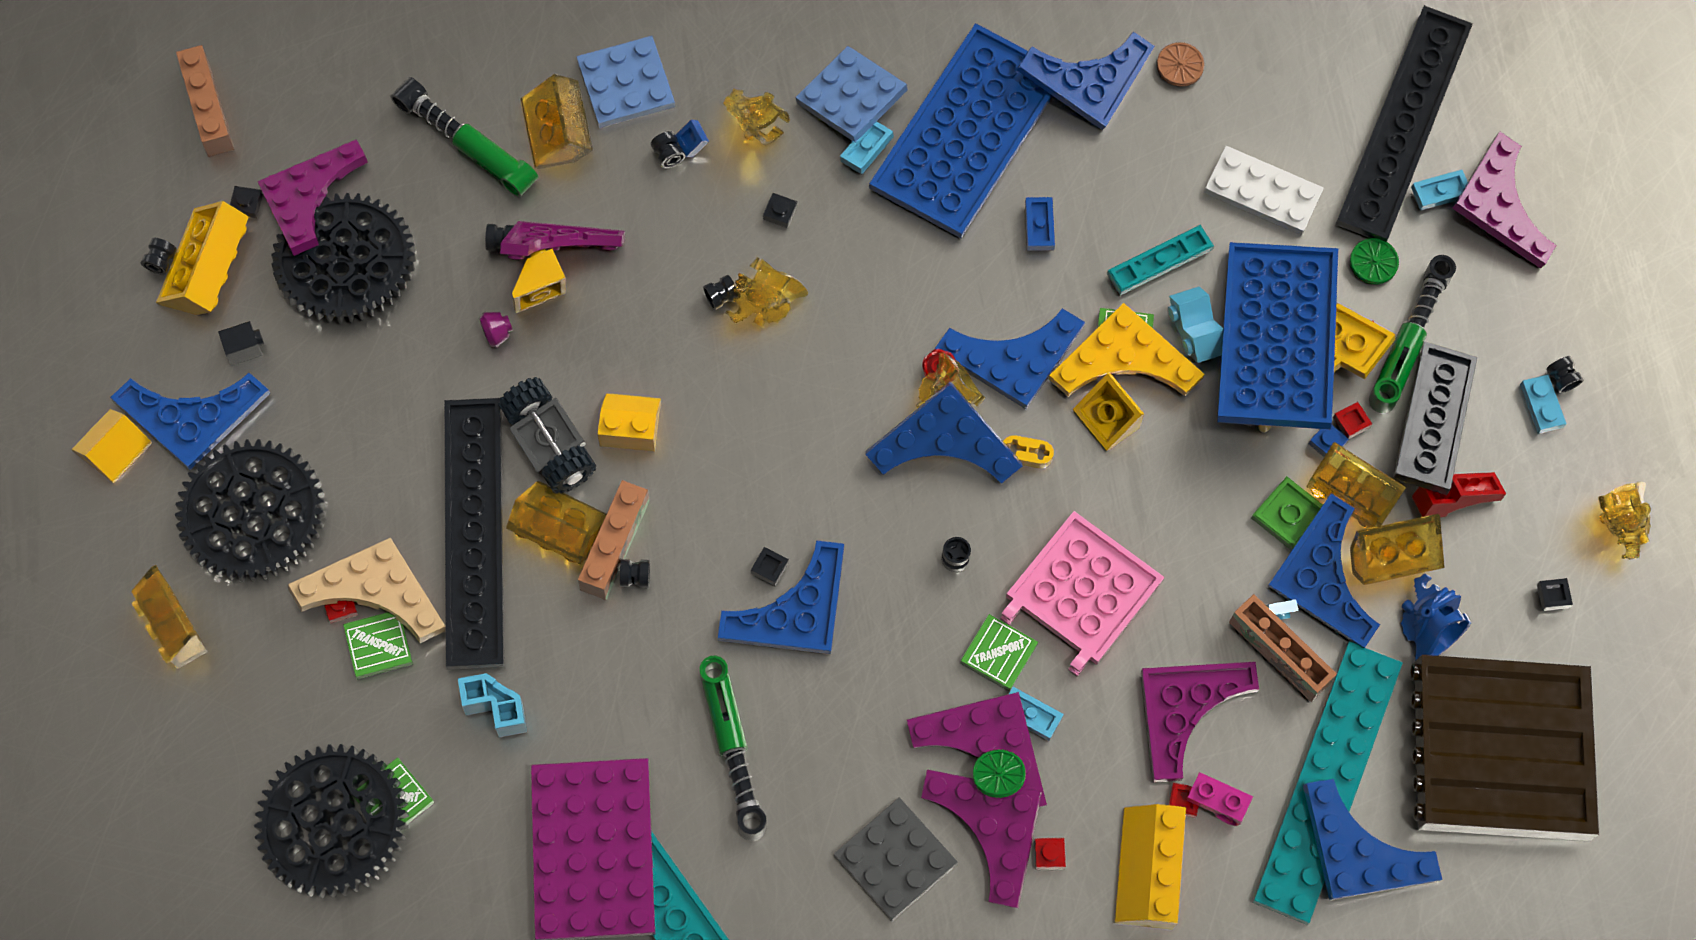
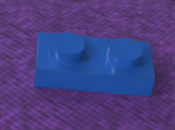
(1039, 223)

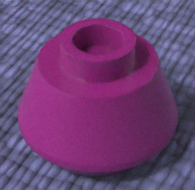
(495, 327)

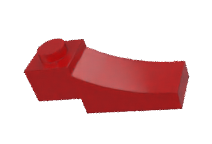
(1464, 492)

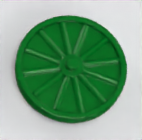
(1374, 261)
(999, 773)

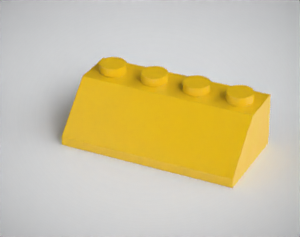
(203, 258)
(1150, 866)

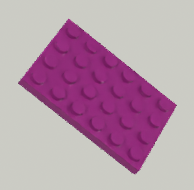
(592, 850)

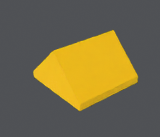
(1109, 412)
(112, 445)

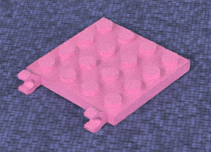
(1083, 589)

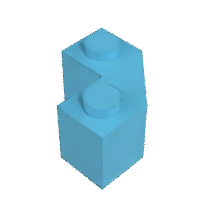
(1195, 323)
(484, 694)

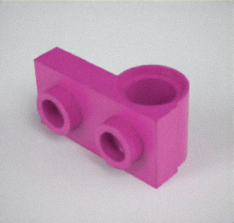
(1223, 800)

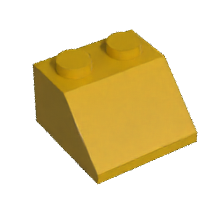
(539, 281)
(629, 422)

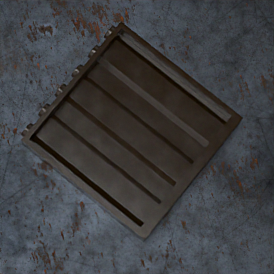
(1504, 748)

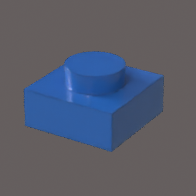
(692, 138)
(1324, 439)

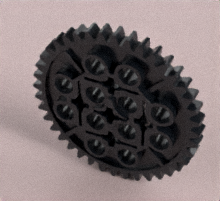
(340, 297)
(234, 466)
(283, 809)

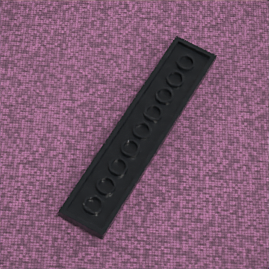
(1404, 124)
(473, 534)

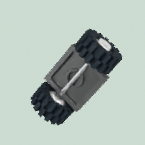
(547, 435)

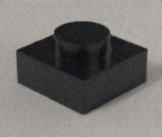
(246, 200)
(780, 210)
(769, 566)
(1554, 594)

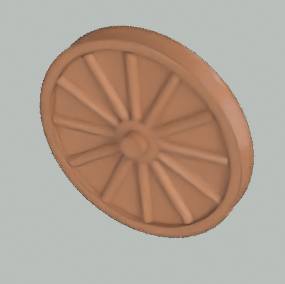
(1180, 64)

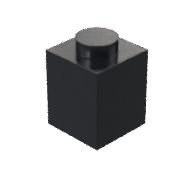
(241, 343)

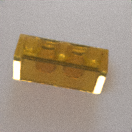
(556, 122)
(1357, 484)
(556, 522)
(1397, 550)
(166, 619)

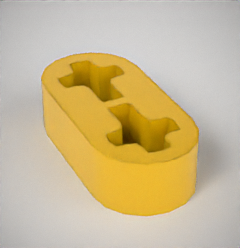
(1027, 449)

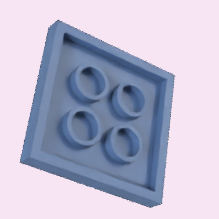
(625, 81)
(851, 94)

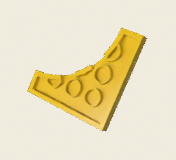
(1126, 346)

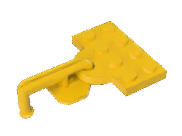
(1357, 344)

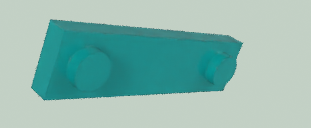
(1160, 260)

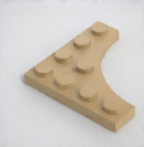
(374, 579)

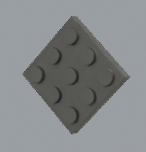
(895, 859)

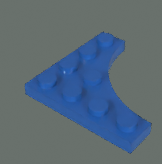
(1090, 86)
(1016, 365)
(190, 425)
(945, 428)
(1316, 575)
(801, 617)
(1353, 858)

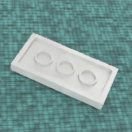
(1263, 190)

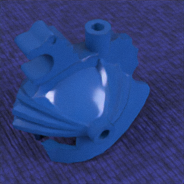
(1433, 618)

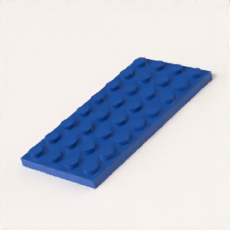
(963, 133)
(1279, 336)

